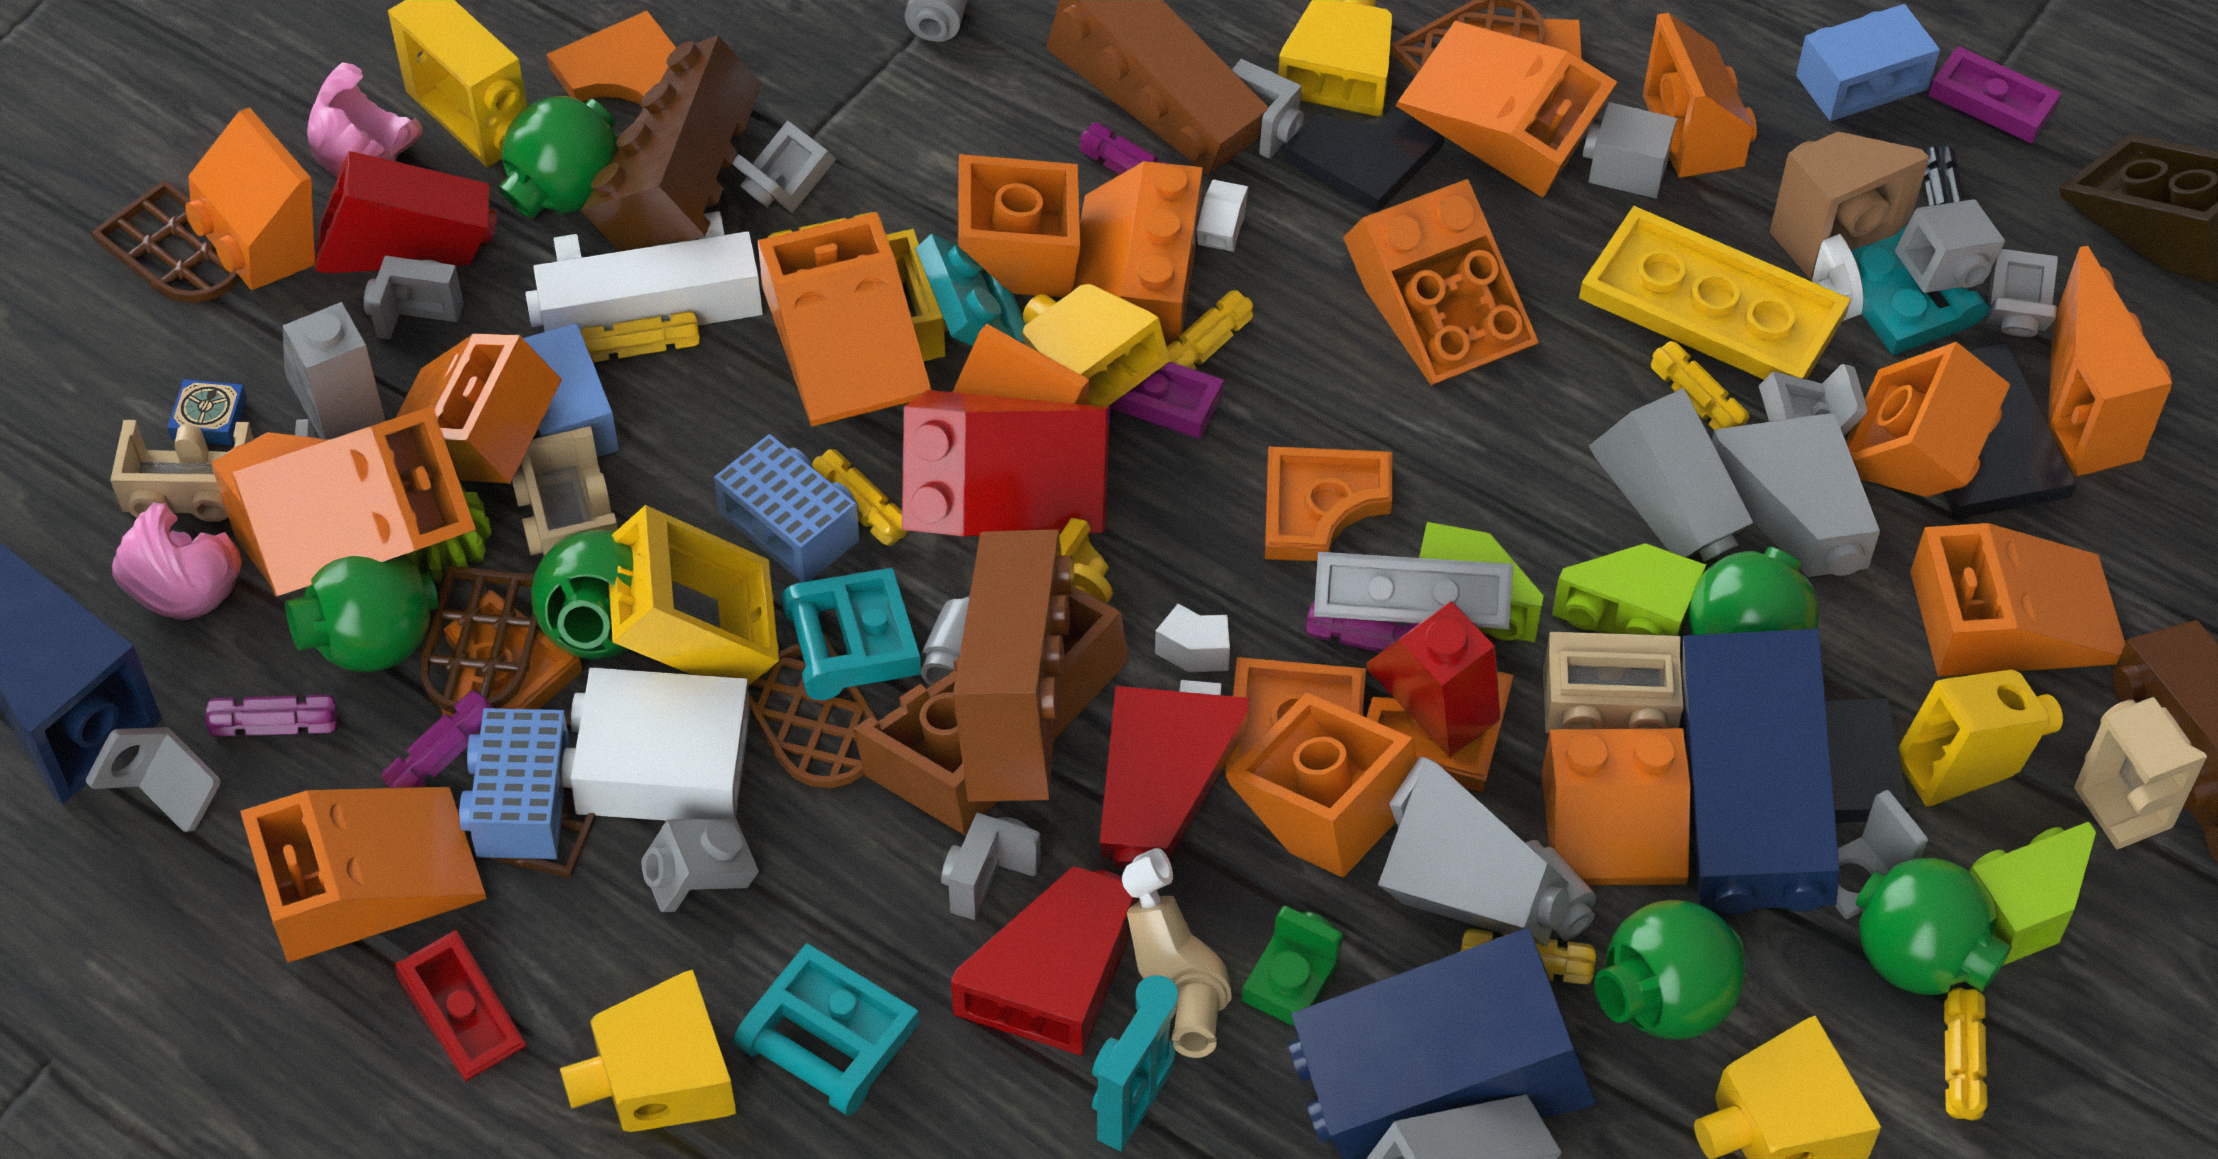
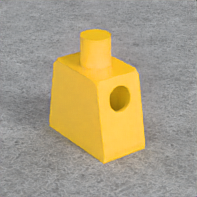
(1340, 55)
(1097, 338)
(1974, 733)
(655, 1060)
(1789, 1103)

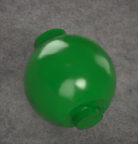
(555, 154)
(573, 593)
(1753, 595)
(364, 612)
(1930, 927)
(1672, 970)

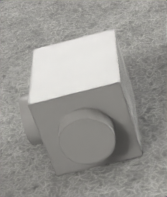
(1630, 149)
(1949, 246)

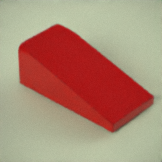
(459, 1005)

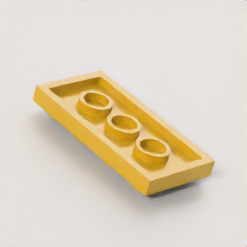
(1713, 297)

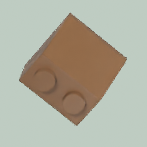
(1847, 189)

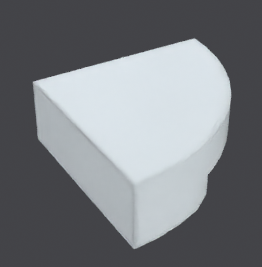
(1839, 272)

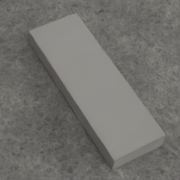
(1411, 588)

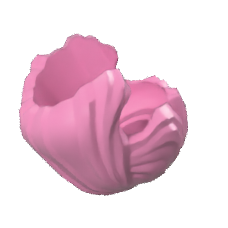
(350, 122)
(170, 570)

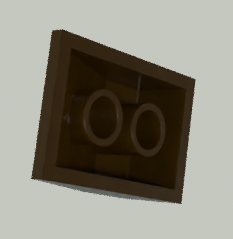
(2156, 201)

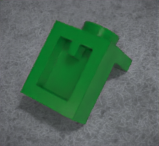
(1294, 965)

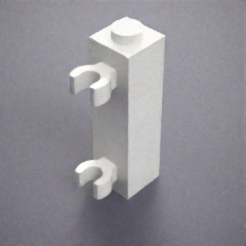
(704, 276)

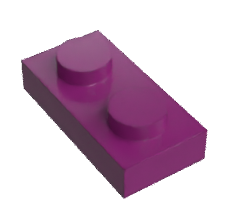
(1994, 94)
(1174, 399)

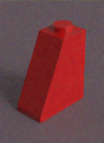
(400, 213)
(1443, 677)
(1163, 765)
(1050, 963)

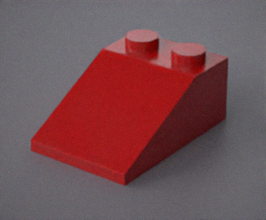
(1002, 464)

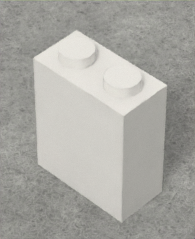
(657, 745)

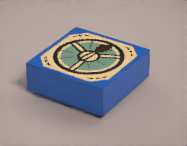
(211, 408)

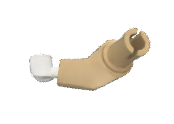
(1170, 950)

